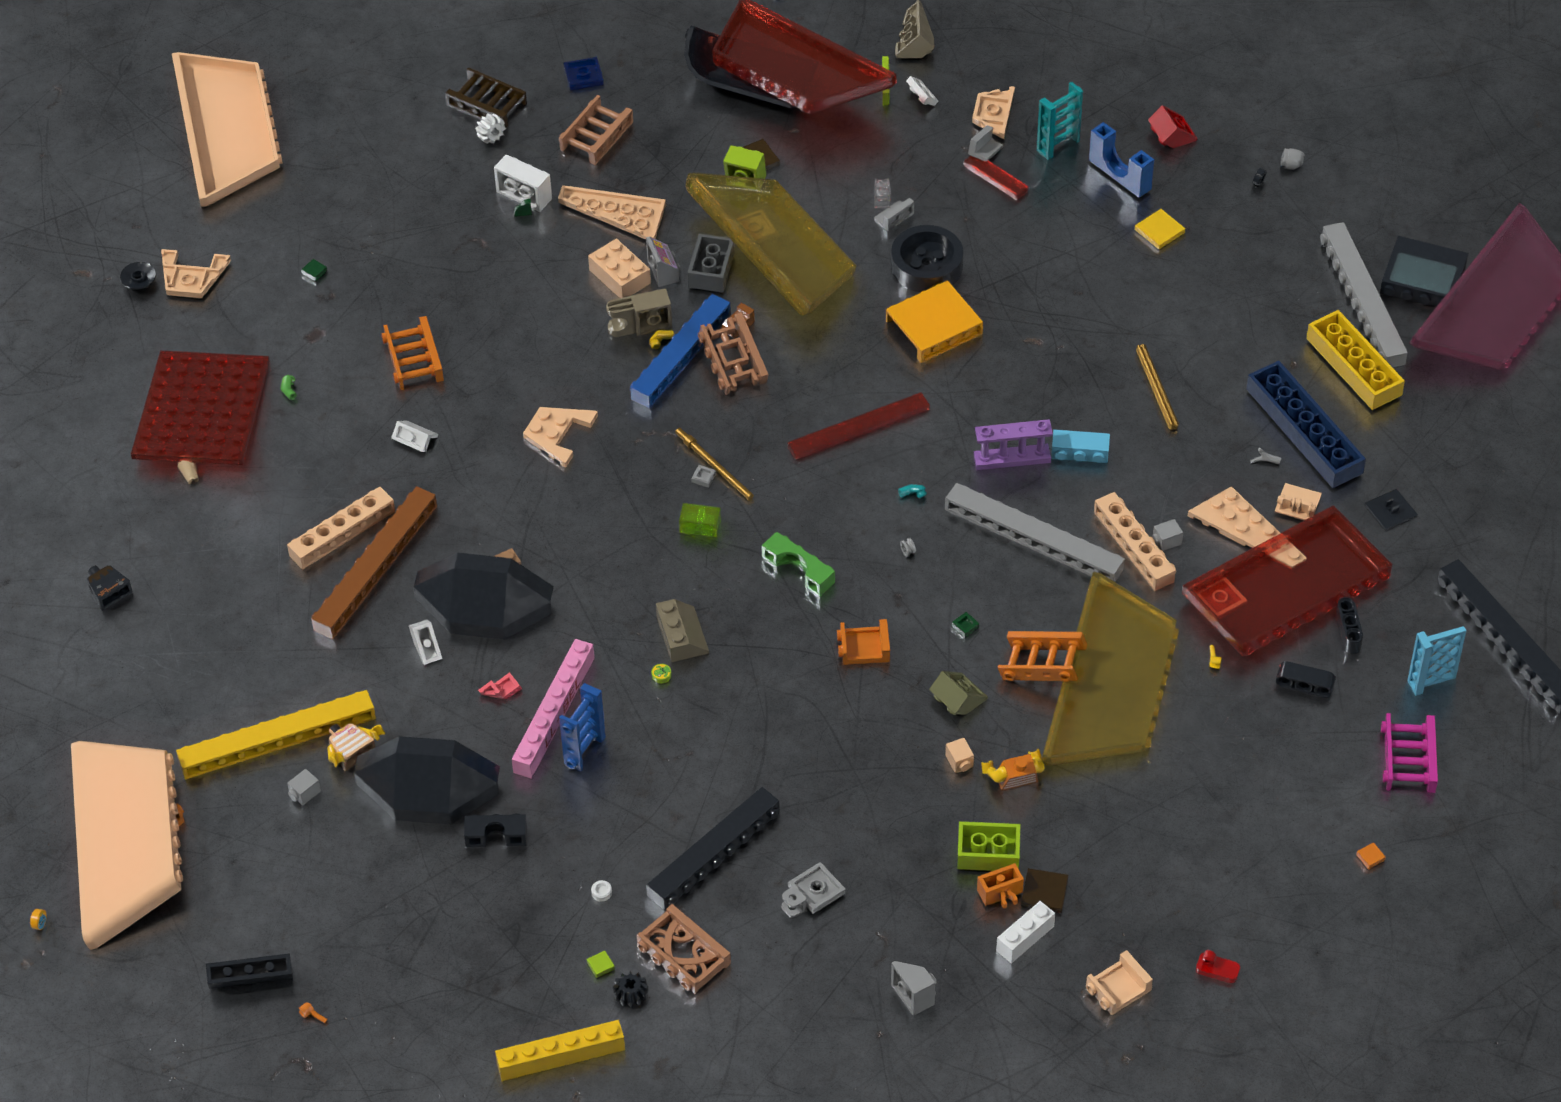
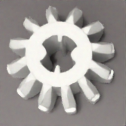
(490, 128)

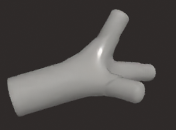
(1266, 457)

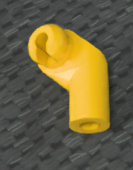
(659, 335)

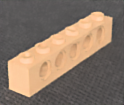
(341, 527)
(1135, 541)

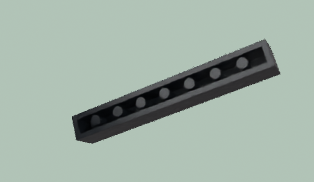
(713, 848)

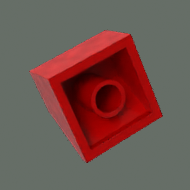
(1171, 128)

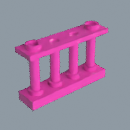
(1428, 745)

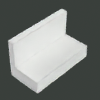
(413, 435)

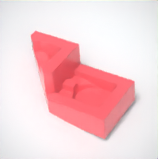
(502, 688)

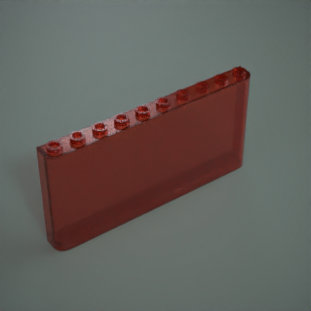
(1263, 599)

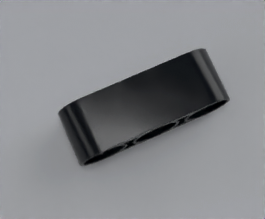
(1349, 625)
(1305, 679)

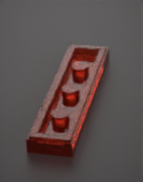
(996, 177)

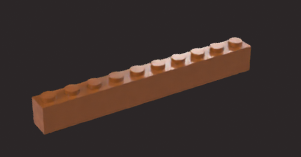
(374, 562)

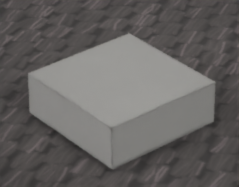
(703, 476)

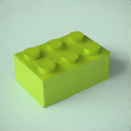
(988, 845)

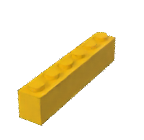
(560, 1050)

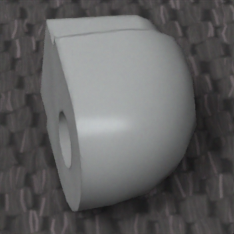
(1292, 158)

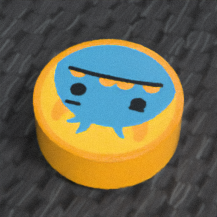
(38, 919)

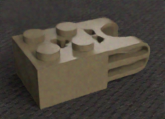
(640, 313)

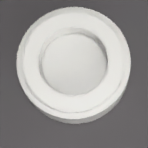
(601, 891)

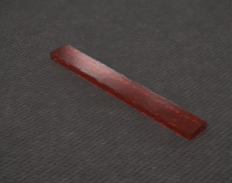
(858, 425)

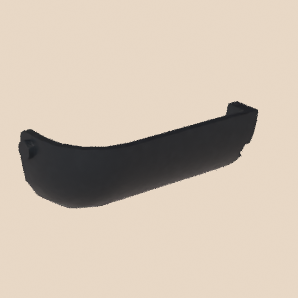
(700, 62)

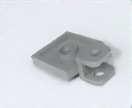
(802, 893)

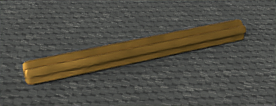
(1157, 387)

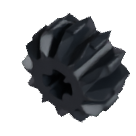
(630, 989)

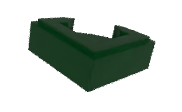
(523, 209)

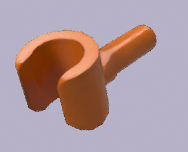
(307, 1009)

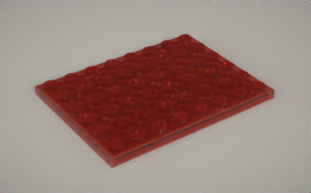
(200, 407)

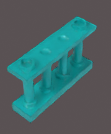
(1047, 118)

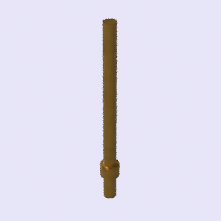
(692, 443)

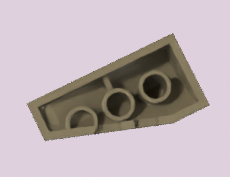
(916, 36)

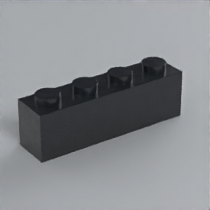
(249, 971)

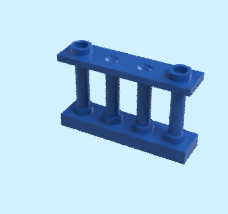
(582, 727)

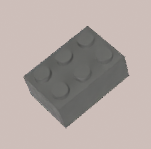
(711, 263)

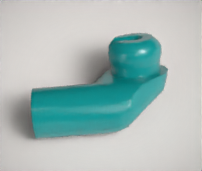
(912, 488)

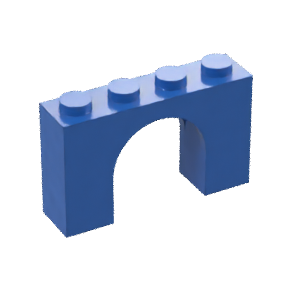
(1135, 177)

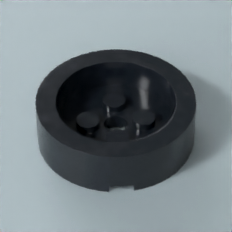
(923, 244)

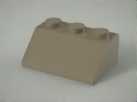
(681, 630)

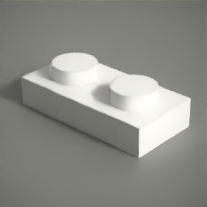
(922, 91)

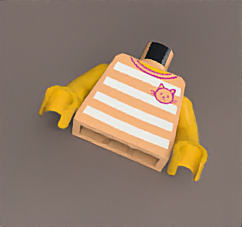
(351, 742)

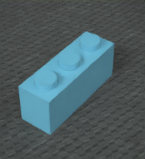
(1080, 446)

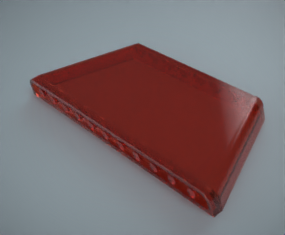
(795, 61)

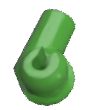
(287, 381)

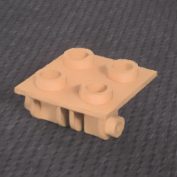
(1297, 502)

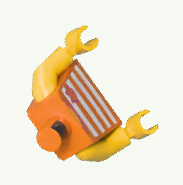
(1016, 770)

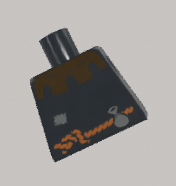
(107, 585)

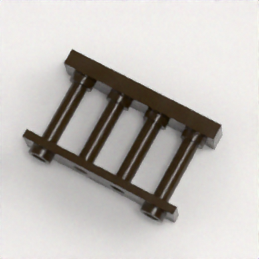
(477, 109)

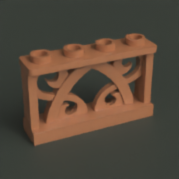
(681, 923)

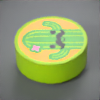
(661, 673)

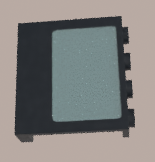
(1422, 271)

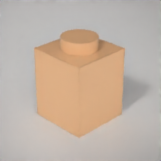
(959, 755)

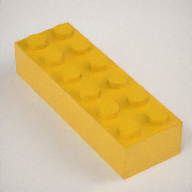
(1355, 359)

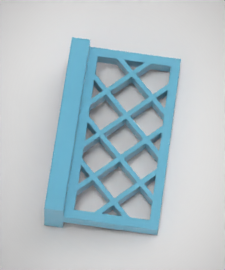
(1422, 658)

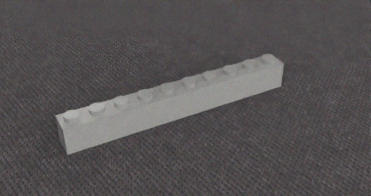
(1363, 294)
(1033, 533)

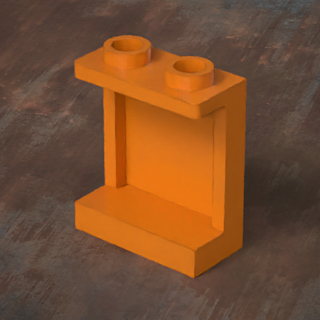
(864, 644)

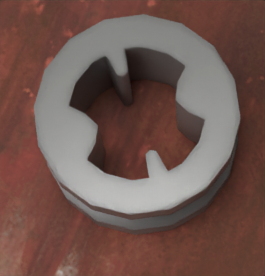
(908, 547)

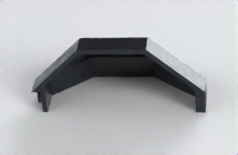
(483, 595)
(426, 779)

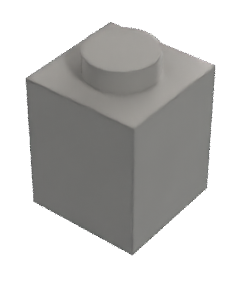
(1167, 535)
(303, 787)

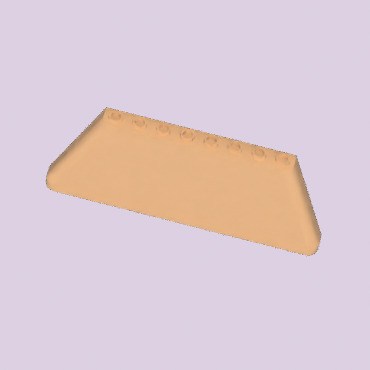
(226, 123)
(123, 835)

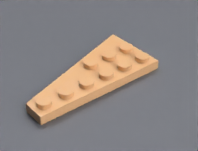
(625, 211)
(1242, 524)

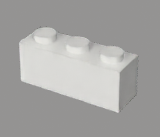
(1025, 932)

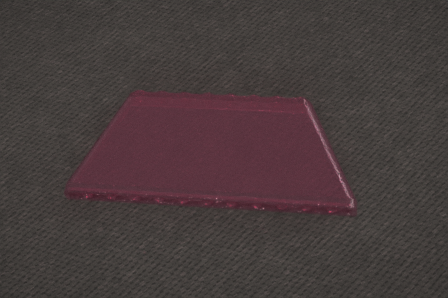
(1497, 297)

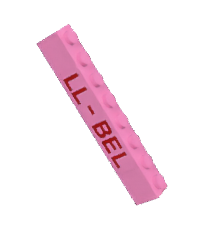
(552, 707)

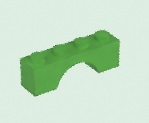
(780, 551)

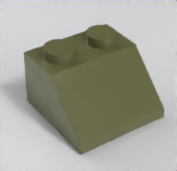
(957, 692)

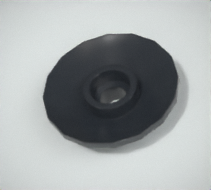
(138, 275)

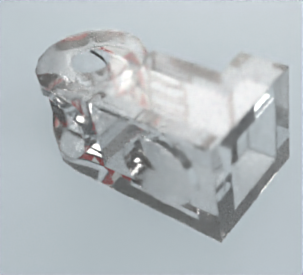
(882, 193)

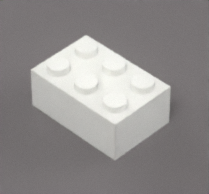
(522, 182)

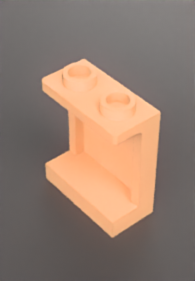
(1119, 984)

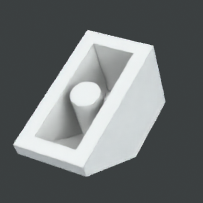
(425, 641)

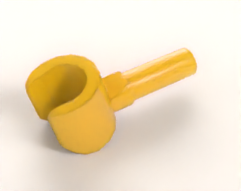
(1215, 662)

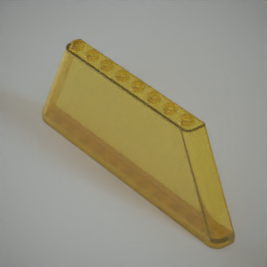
(775, 236)
(1118, 677)

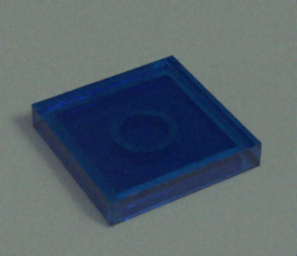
(583, 73)

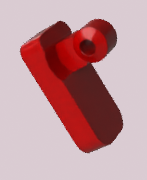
(1217, 967)

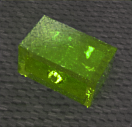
(700, 520)

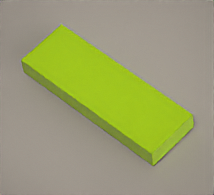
(886, 93)

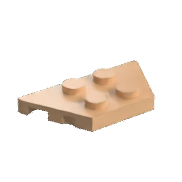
(994, 110)

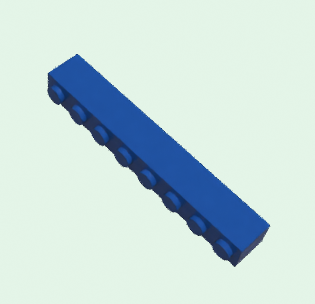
(678, 352)

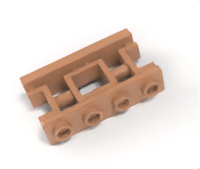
(747, 350)

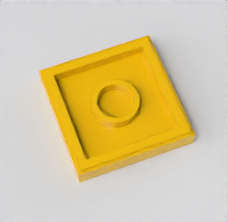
(1159, 229)

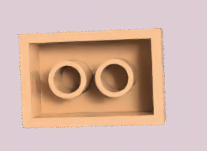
(619, 269)

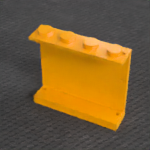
(936, 320)

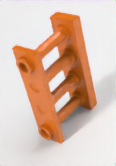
(426, 343)
(1042, 641)

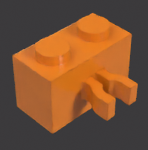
(1000, 884)

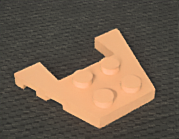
(191, 280)
(550, 427)

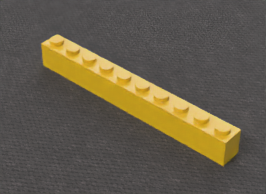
(274, 734)

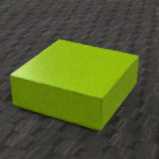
(600, 964)

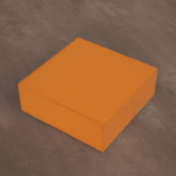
(1370, 856)

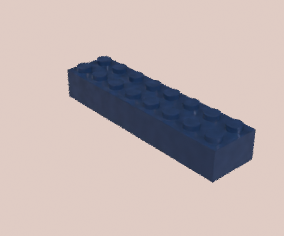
(1306, 424)

